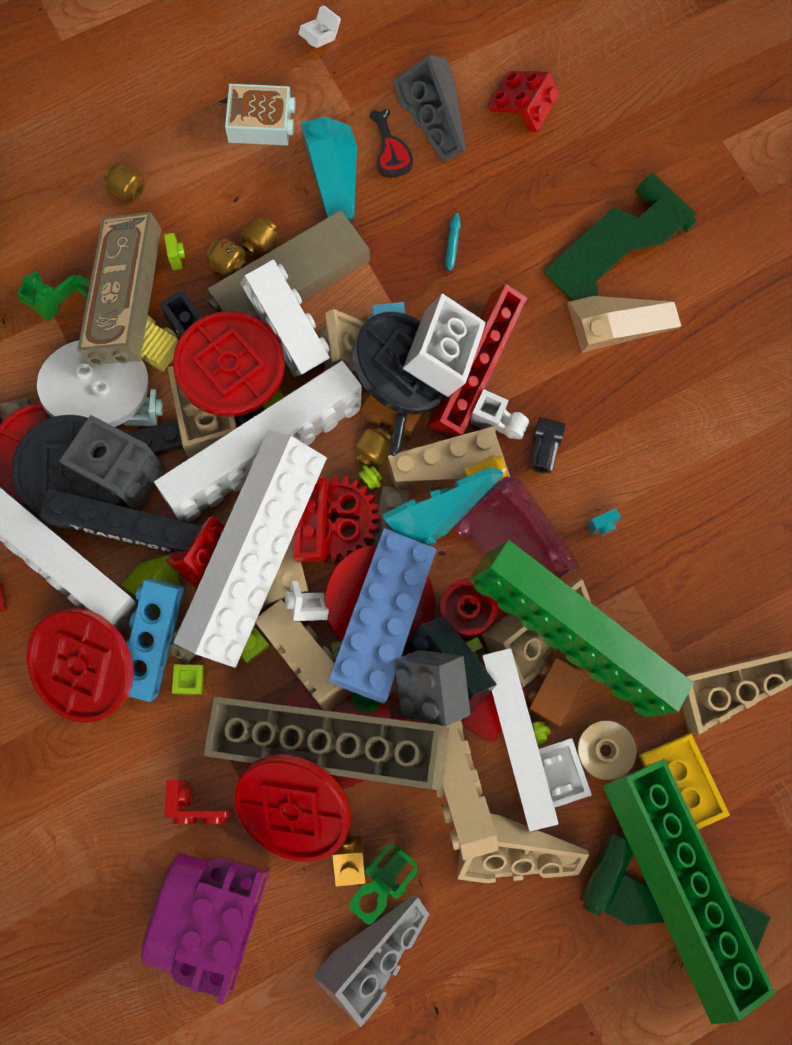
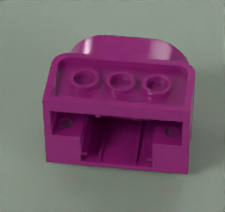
(204, 922)

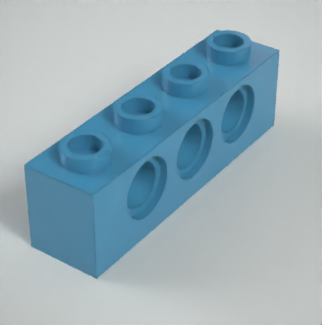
(168, 598)

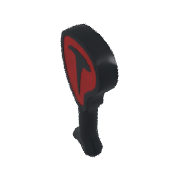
(395, 155)

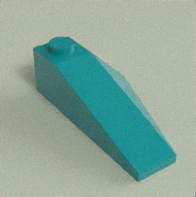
(333, 163)
(436, 516)

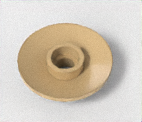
(621, 748)

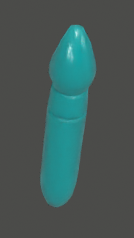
(454, 225)

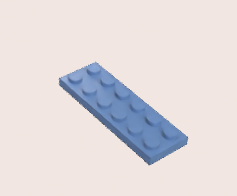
(382, 616)

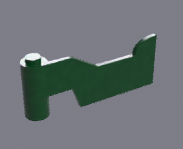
(618, 235)
(633, 902)

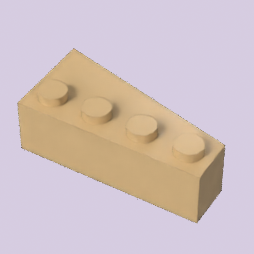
(443, 461)
(302, 654)
(734, 687)
(463, 805)

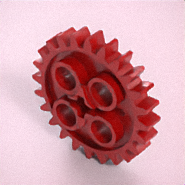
(338, 495)

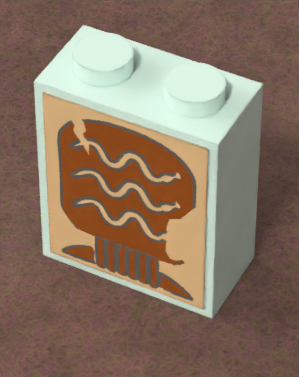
(259, 114)

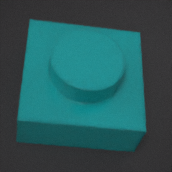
(604, 523)

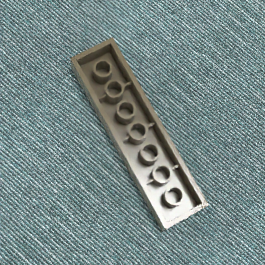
(335, 741)

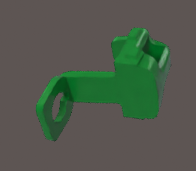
(47, 300)
(383, 882)

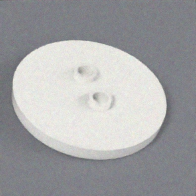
(75, 387)

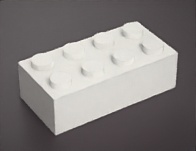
(282, 312)

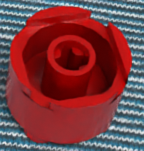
(482, 616)

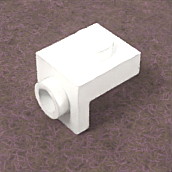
(322, 29)
(305, 605)

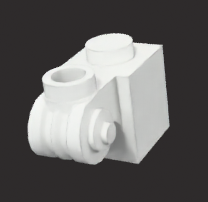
(492, 412)

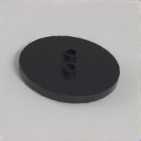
(379, 360)
(38, 465)

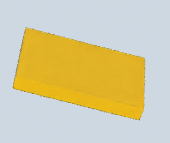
(691, 777)

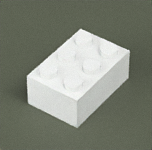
(445, 345)

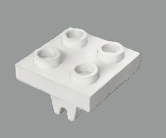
(564, 773)

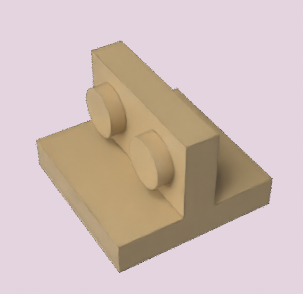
(339, 336)

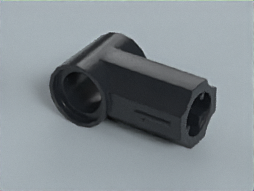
(547, 440)

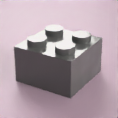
(432, 687)

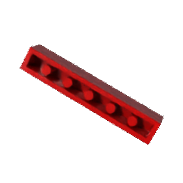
(500, 317)

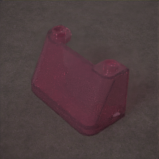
(514, 515)

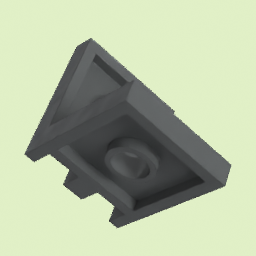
(124, 470)

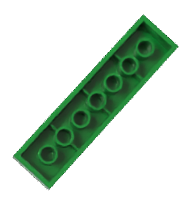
(580, 631)
(689, 893)

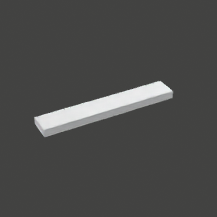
(520, 740)

